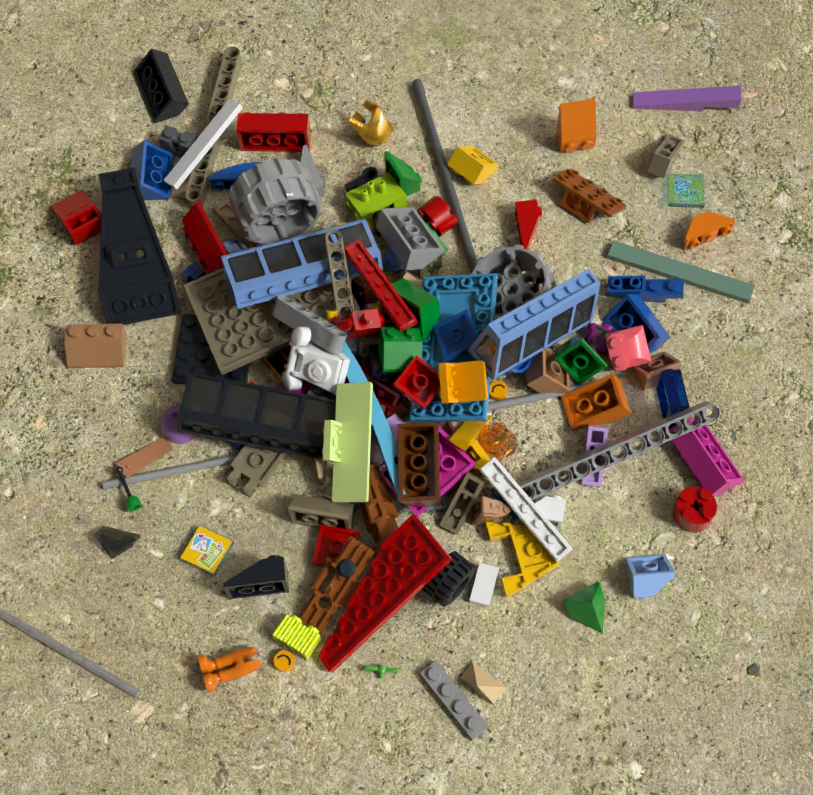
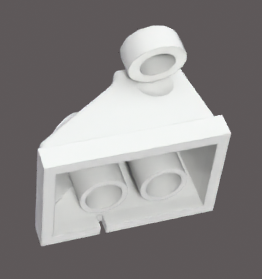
(313, 364)

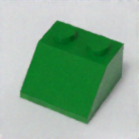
(398, 348)

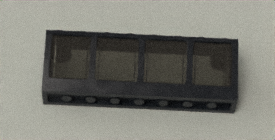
(254, 415)

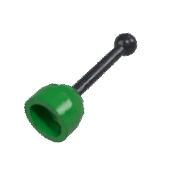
(132, 502)

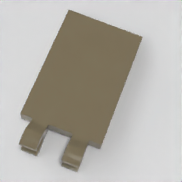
(256, 465)

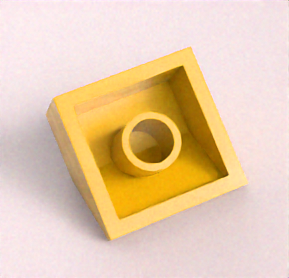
(472, 164)

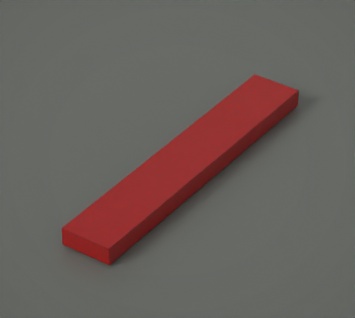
(380, 286)

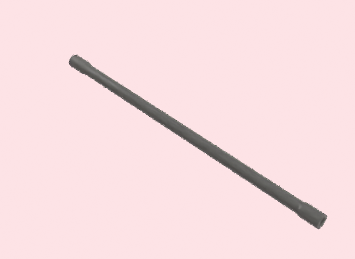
(449, 186)

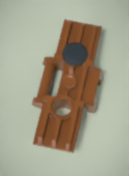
(340, 590)

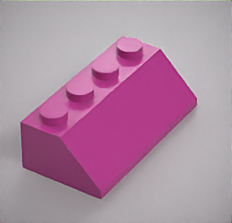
(707, 460)

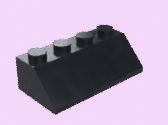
(160, 86)

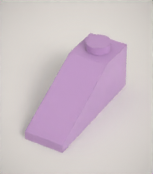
(595, 438)

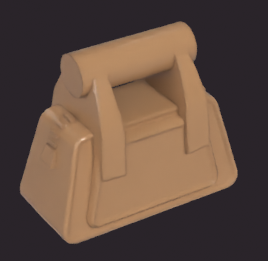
(489, 511)

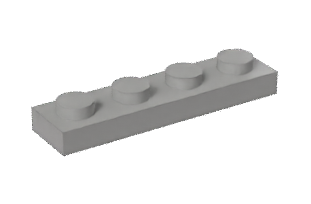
(454, 700)

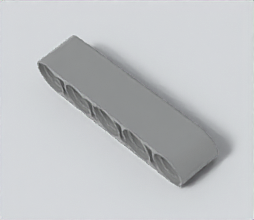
(322, 331)

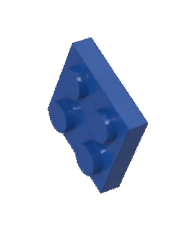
(456, 335)

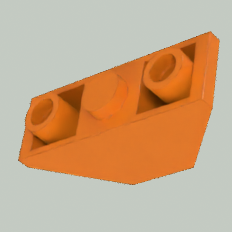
(707, 228)

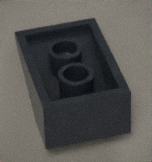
(263, 578)

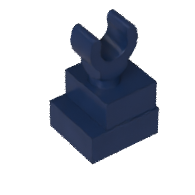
(192, 273)

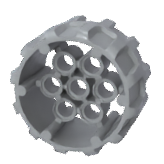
(275, 201)
(513, 261)

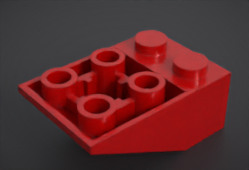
(79, 216)

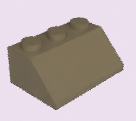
(321, 511)

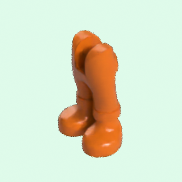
(232, 658)

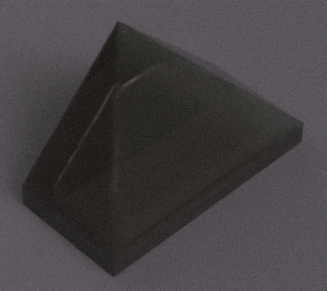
(115, 540)

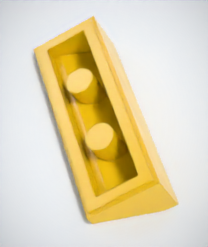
(468, 433)

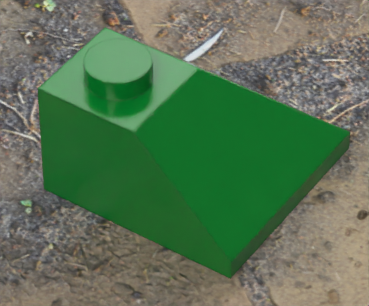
(402, 173)
(579, 359)

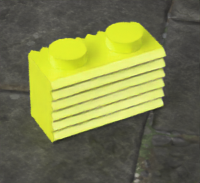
(297, 636)

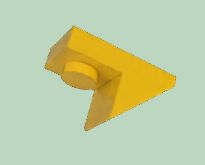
(479, 456)

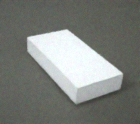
(484, 585)

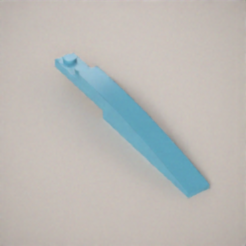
(378, 423)

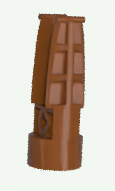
(379, 510)

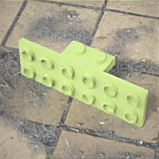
(349, 442)

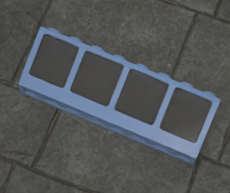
(292, 264)
(537, 324)

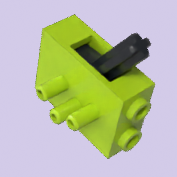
(373, 196)

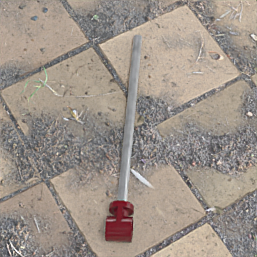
(69, 653)

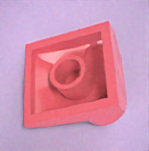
(627, 348)

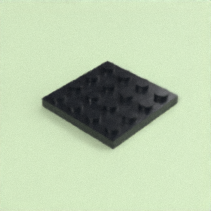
(195, 355)

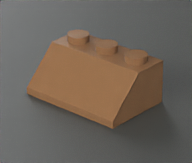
(95, 345)

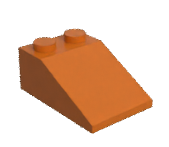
(576, 125)
(596, 403)

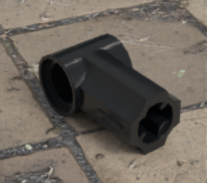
(368, 174)

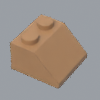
(547, 374)

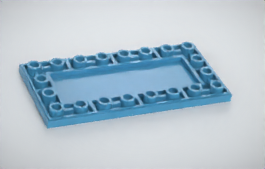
(455, 295)

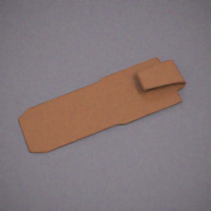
(145, 456)

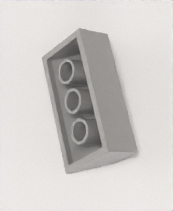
(408, 237)

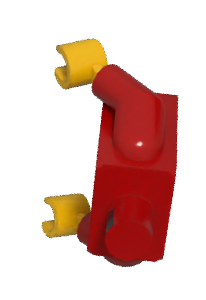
(359, 323)

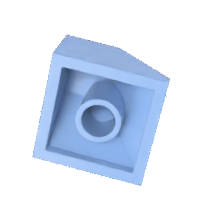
(648, 574)

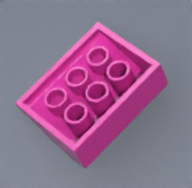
(453, 466)

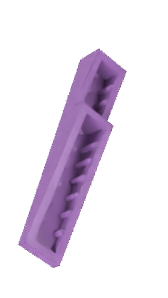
(688, 99)

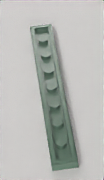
(679, 270)

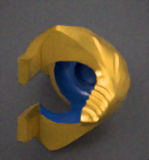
(374, 132)

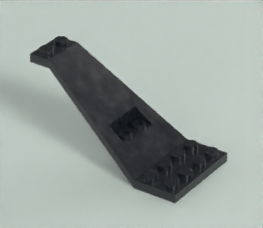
(137, 286)

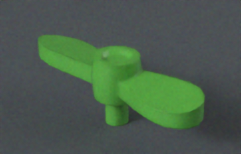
(381, 669)

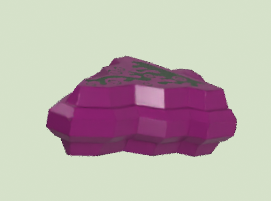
(596, 337)

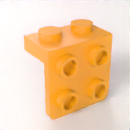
(462, 382)

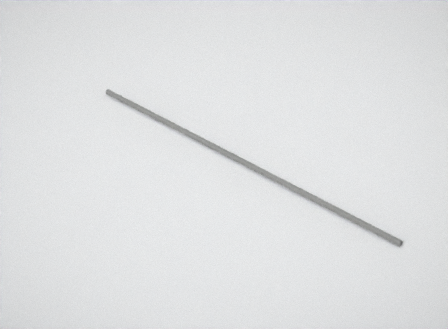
(229, 459)

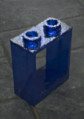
(671, 393)

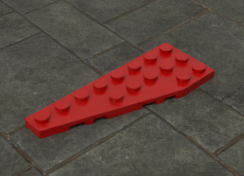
(399, 572)

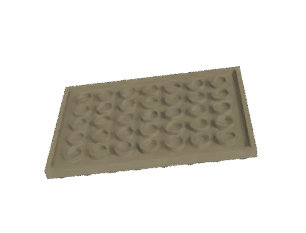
(250, 331)

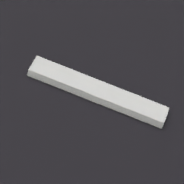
(203, 144)
(525, 509)

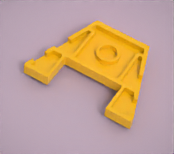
(531, 555)

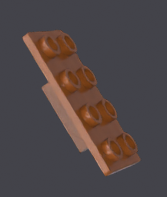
(586, 198)

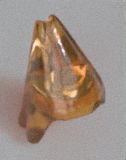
(497, 441)

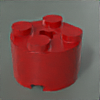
(437, 214)
(686, 505)

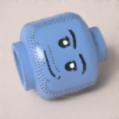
(391, 261)

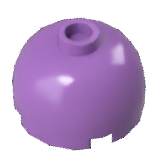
(169, 426)

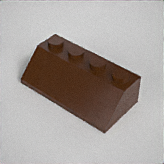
(419, 464)

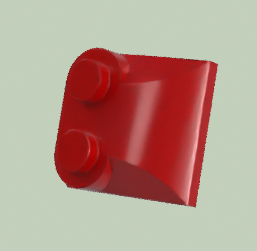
(418, 383)

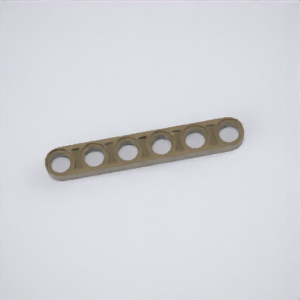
(339, 266)

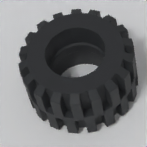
(450, 580)

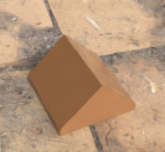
(649, 373)

